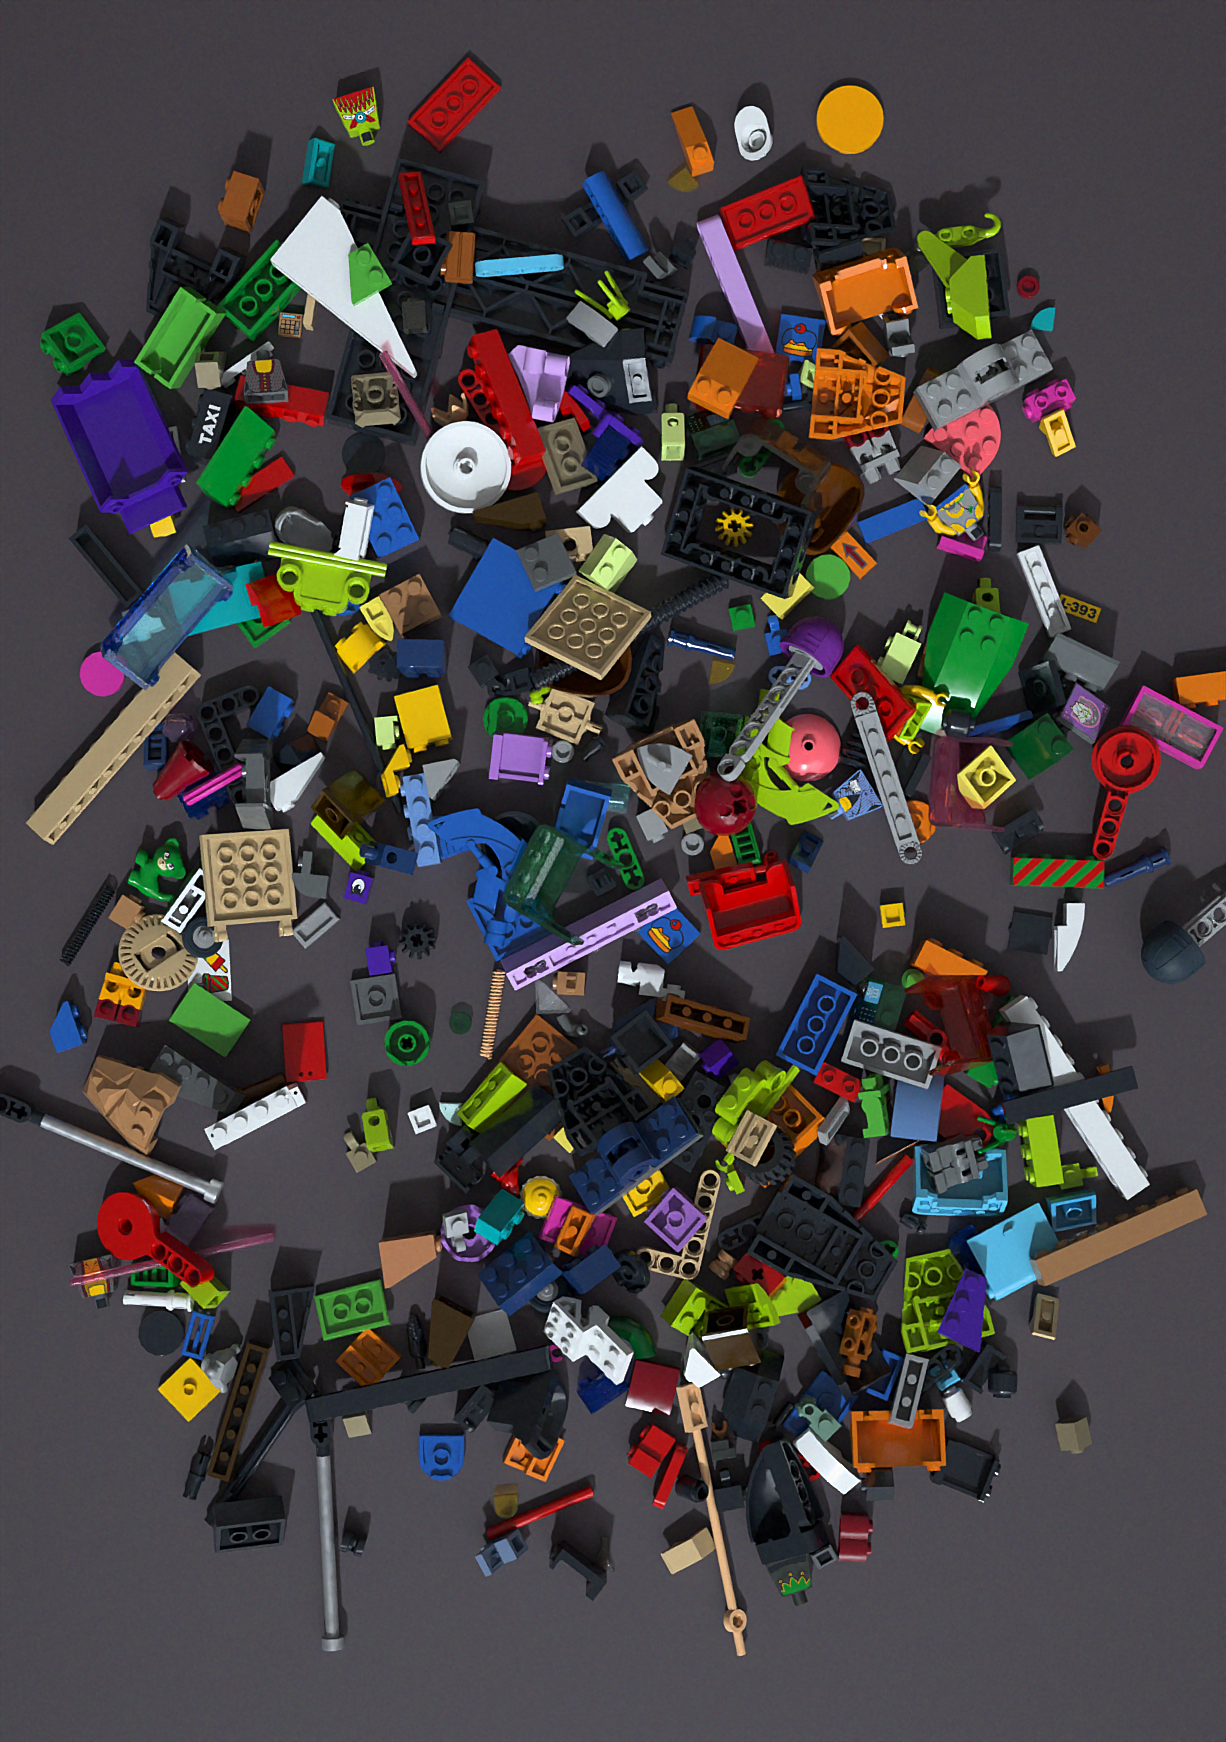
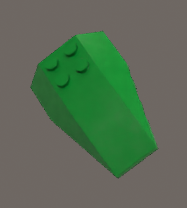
(967, 656)

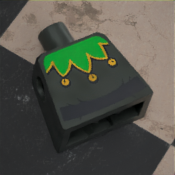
(792, 1577)

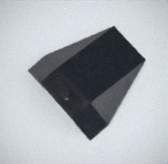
(626, 367)

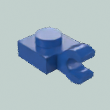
(775, 636)

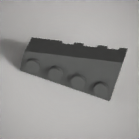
(197, 1082)

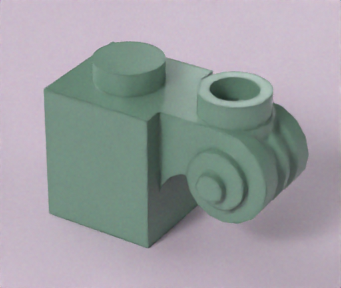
(819, 1419)

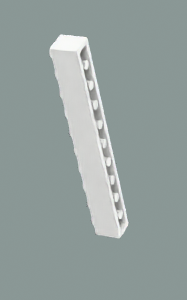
(1088, 1117)

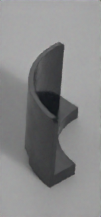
(826, 1326)

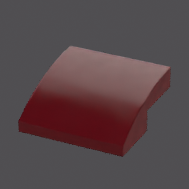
(652, 1387)

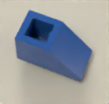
(66, 1029)

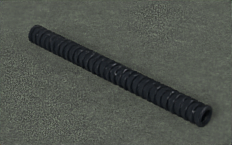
(660, 613)

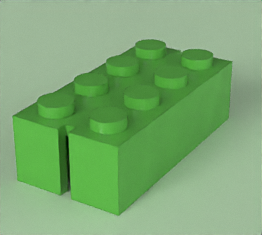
(179, 336)

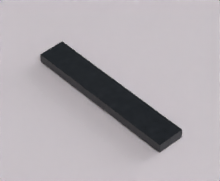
(1069, 1095)

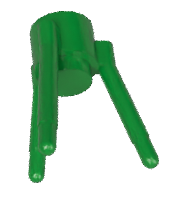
(1002, 1132)

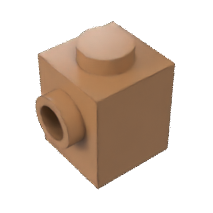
(127, 911)

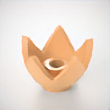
(456, 411)

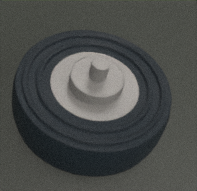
(199, 938)
(545, 1298)

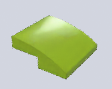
(761, 1306)

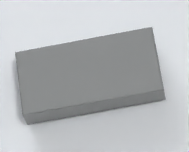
(315, 925)
(833, 1121)

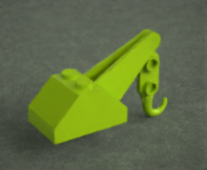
(963, 278)

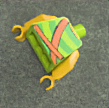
(921, 700)

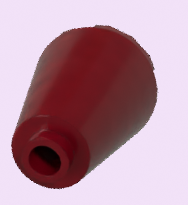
(182, 771)

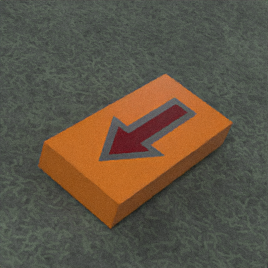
(853, 555)

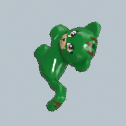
(166, 862)

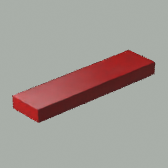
(416, 208)

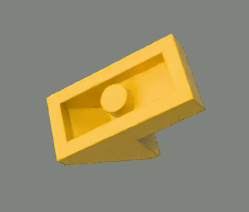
(1057, 432)

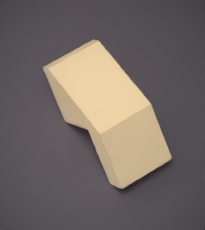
(688, 1551)

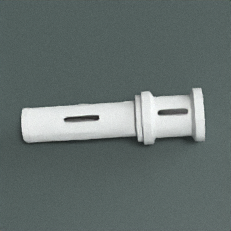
(169, 1300)

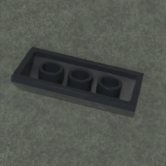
(517, 1130)

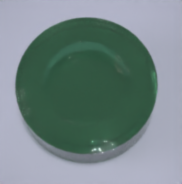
(460, 1023)

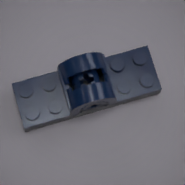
(634, 1153)

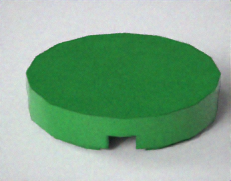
(505, 715)

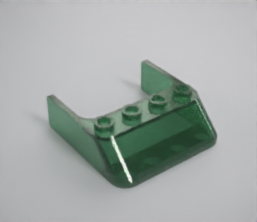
(544, 874)

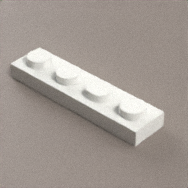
(1044, 591)

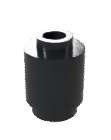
(691, 1488)

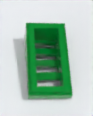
(756, 859)
(168, 1279)

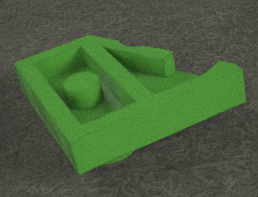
(366, 274)

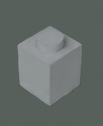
(652, 826)

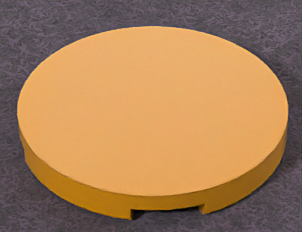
(849, 119)

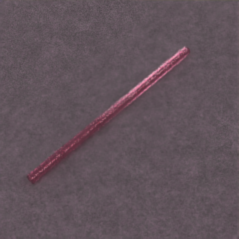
(151, 1264)

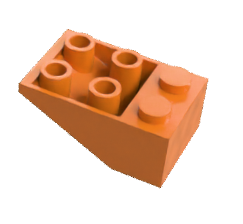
(935, 960)

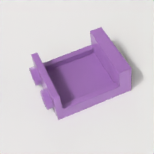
(520, 757)

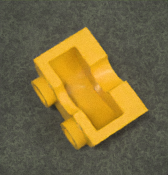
(359, 646)

